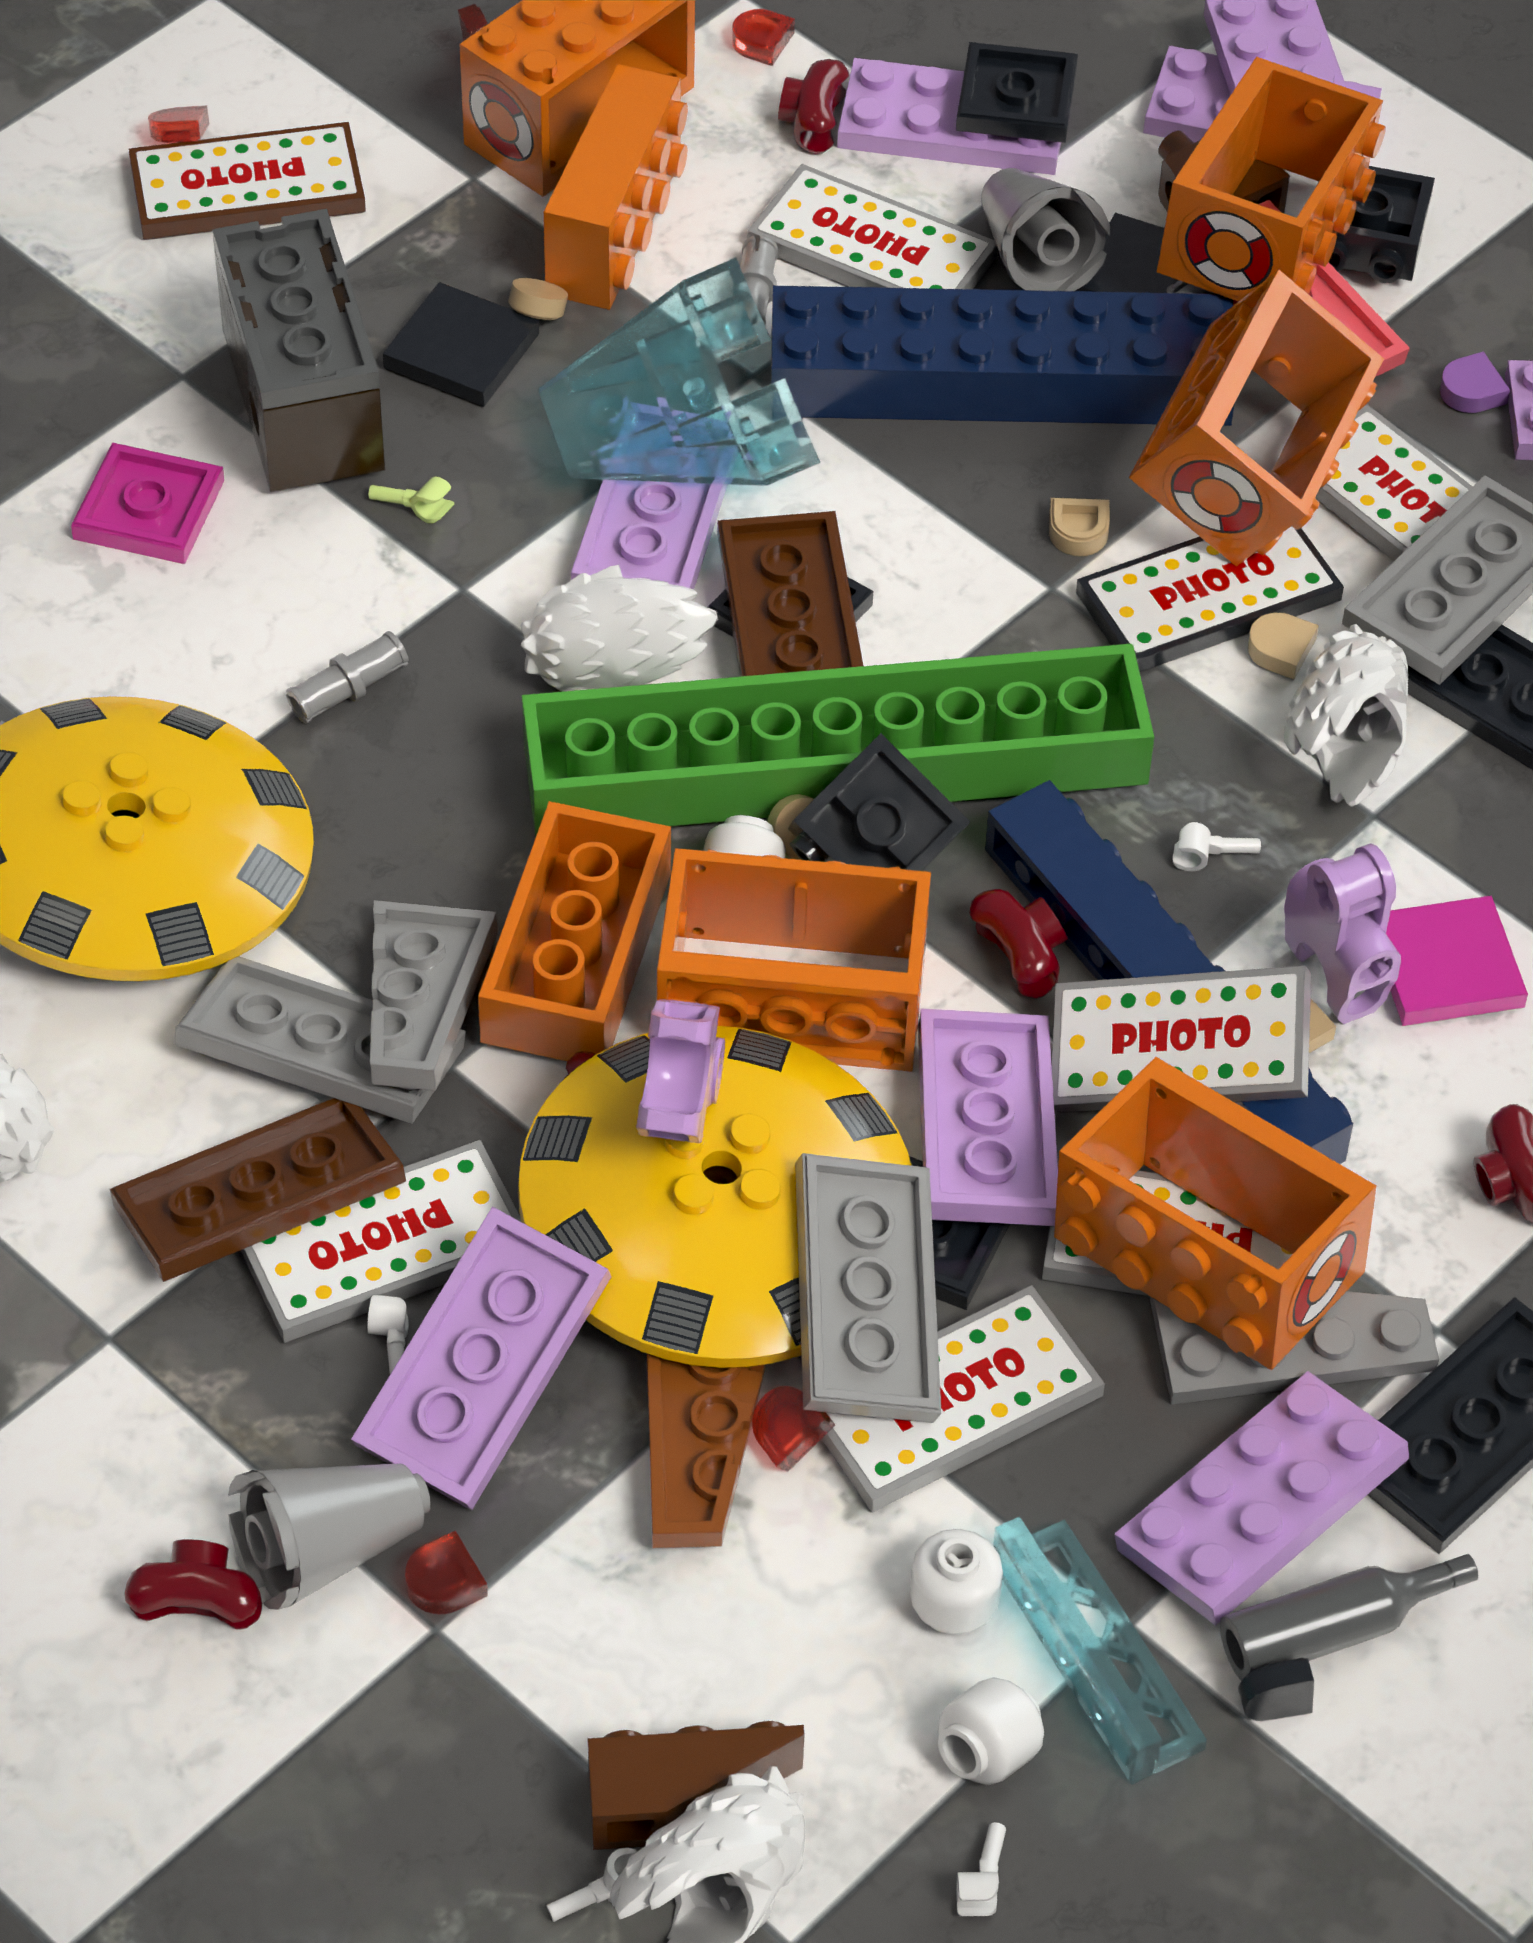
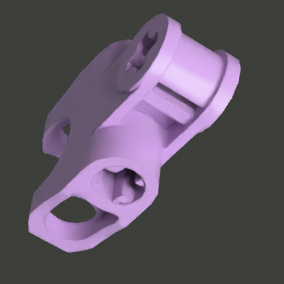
(1343, 918)
(681, 1070)

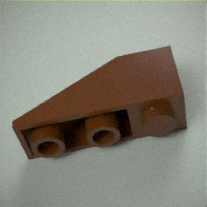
(652, 1778)

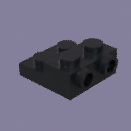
(1386, 227)
(878, 815)

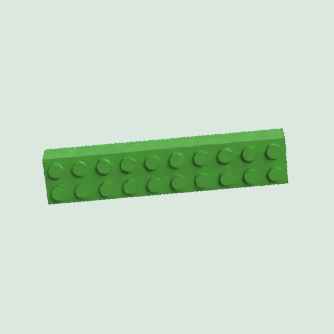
(752, 740)

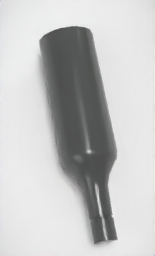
(1334, 1613)

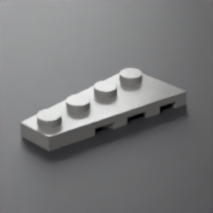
(423, 987)
(1354, 1341)

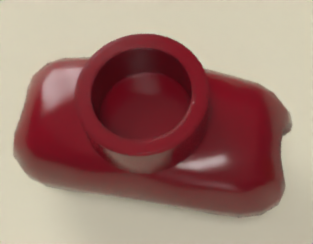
(812, 103)
(1024, 937)
(1507, 1168)
(194, 1584)

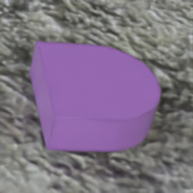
(1473, 384)

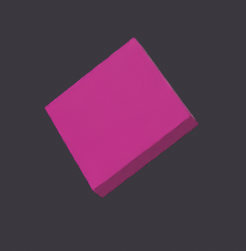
(148, 503)
(1453, 962)

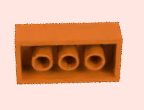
(615, 185)
(575, 933)

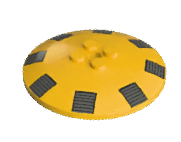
(153, 895)
(695, 1262)

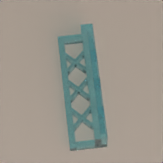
(1085, 1658)

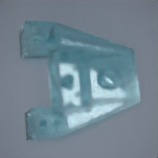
(657, 402)

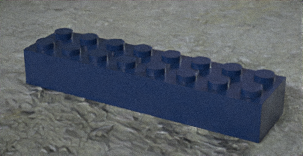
(986, 352)

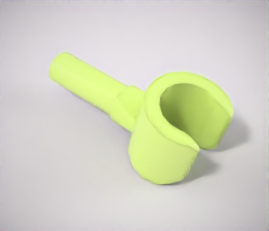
(426, 503)

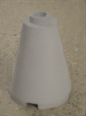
(1044, 230)
(320, 1523)

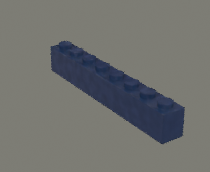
(1123, 929)

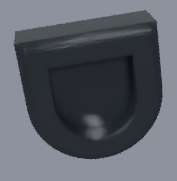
(1278, 1690)

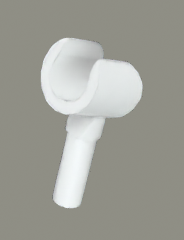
(1196, 843)
(389, 1318)
(978, 1890)
(596, 1891)

